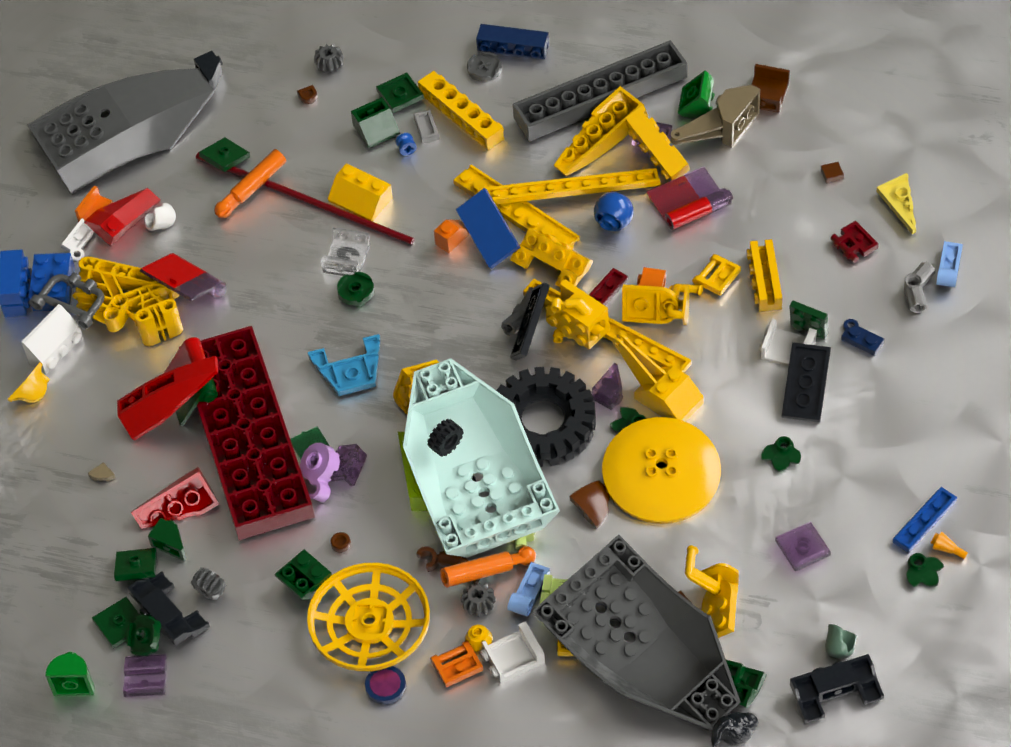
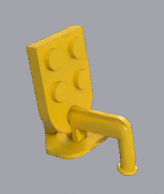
(657, 304)
(721, 594)

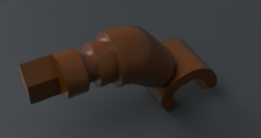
(442, 558)

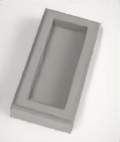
(426, 126)

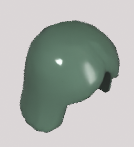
(839, 642)

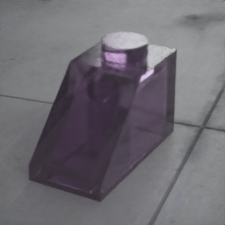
(609, 388)

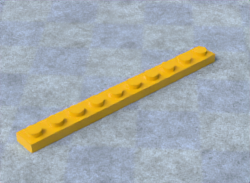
(573, 186)
(655, 351)

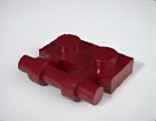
(858, 237)

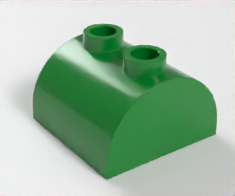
(697, 96)
(69, 676)

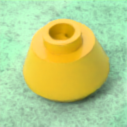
(478, 634)

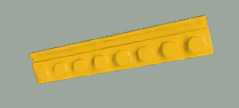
(521, 214)

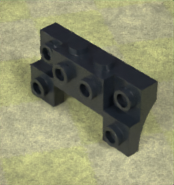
(153, 602)
(834, 682)

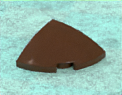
(592, 502)

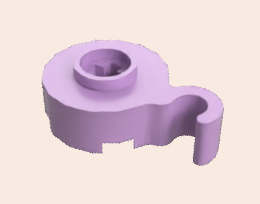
(318, 466)

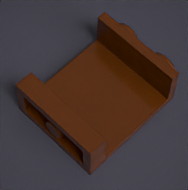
(773, 86)

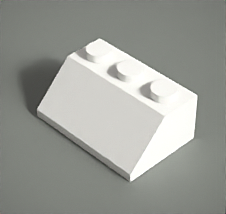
(51, 339)

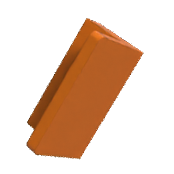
(91, 203)

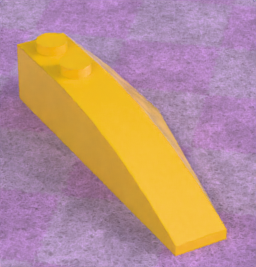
(600, 132)

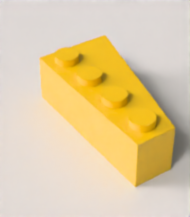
(656, 144)

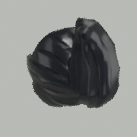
(734, 728)

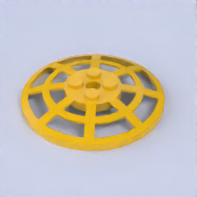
(368, 608)

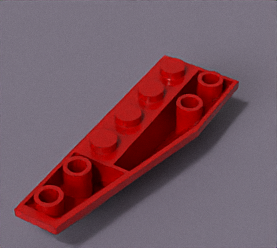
(162, 396)

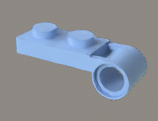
(949, 264)
(529, 590)

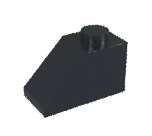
(210, 67)

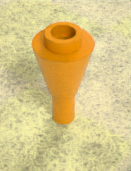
(945, 544)

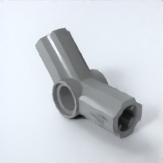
(913, 286)

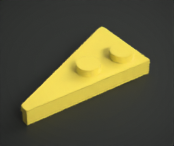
(897, 196)

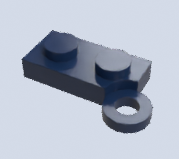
(861, 337)

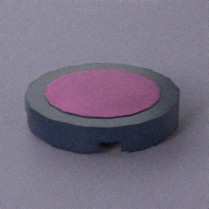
(385, 685)

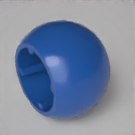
(613, 211)

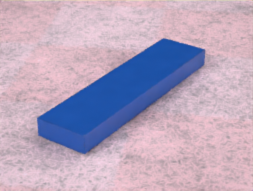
(924, 519)

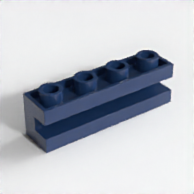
(512, 41)

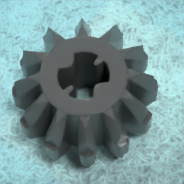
(328, 58)
(208, 583)
(478, 599)

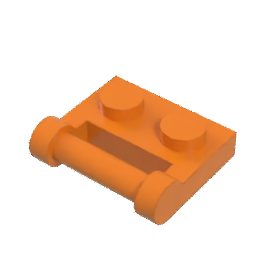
(458, 668)

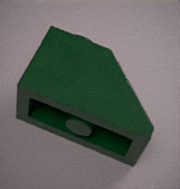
(166, 538)

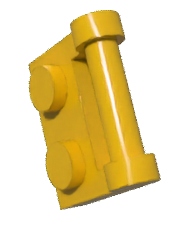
(720, 278)

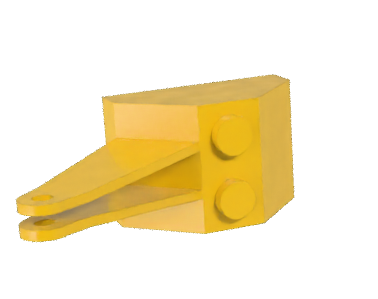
(661, 388)

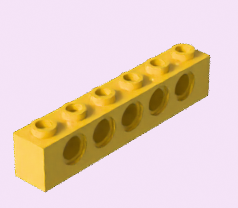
(461, 110)

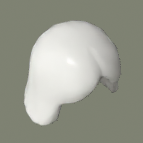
(161, 218)

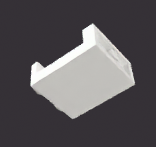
(513, 654)

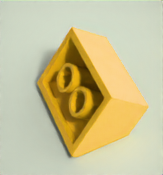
(360, 192)

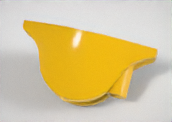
(33, 388)

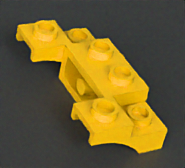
(560, 256)

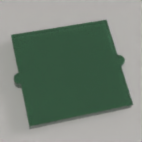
(304, 440)

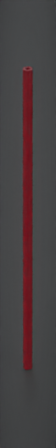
(325, 206)

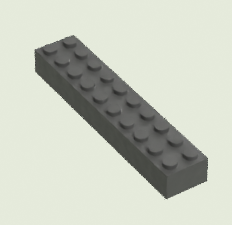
(579, 97)

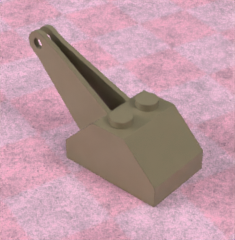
(730, 119)

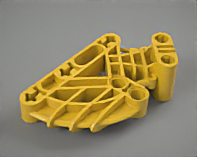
(146, 297)

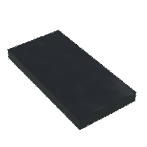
(529, 321)
(806, 382)

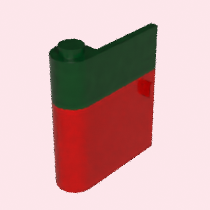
(189, 352)

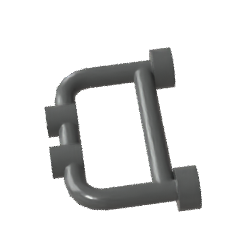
(74, 280)

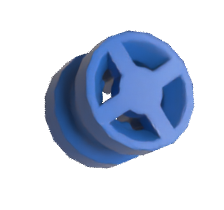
(406, 144)

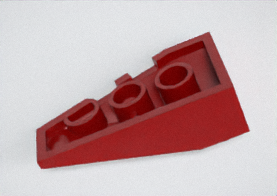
(118, 217)

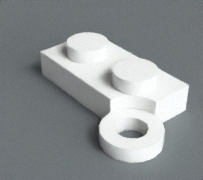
(77, 240)

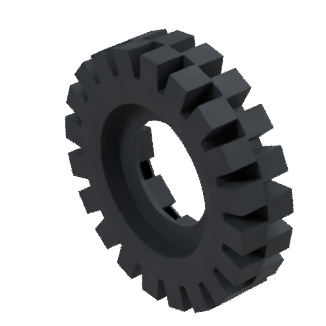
(570, 396)

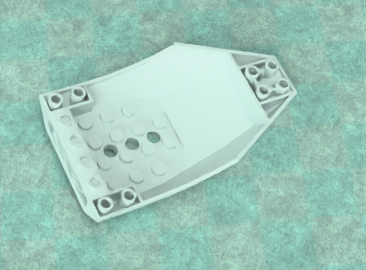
(491, 445)

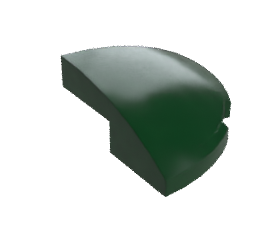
(746, 681)

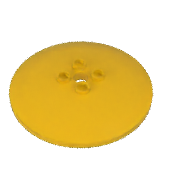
(658, 493)

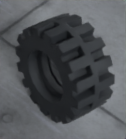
(445, 437)

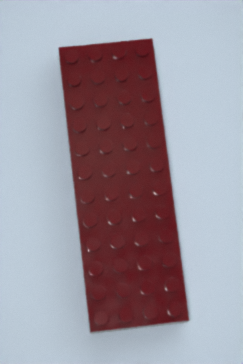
(251, 440)

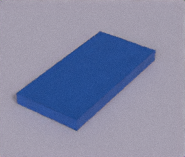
(488, 228)

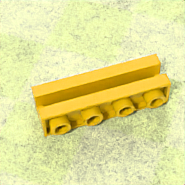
(766, 276)

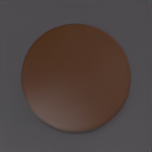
(340, 542)

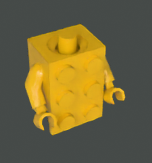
(576, 316)

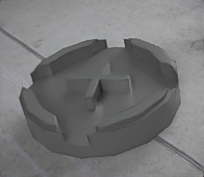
(484, 66)

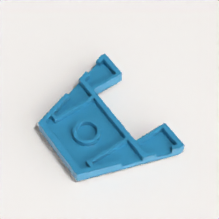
(350, 373)

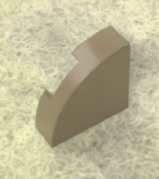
(101, 473)

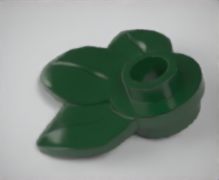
(628, 416)
(781, 456)
(925, 572)

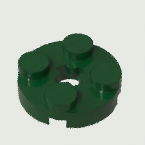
(357, 297)
(149, 643)

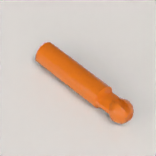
(250, 183)
(486, 566)

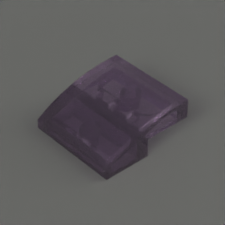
(145, 675)

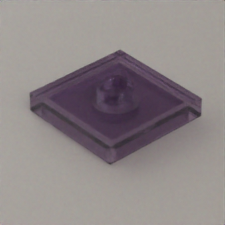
(802, 546)

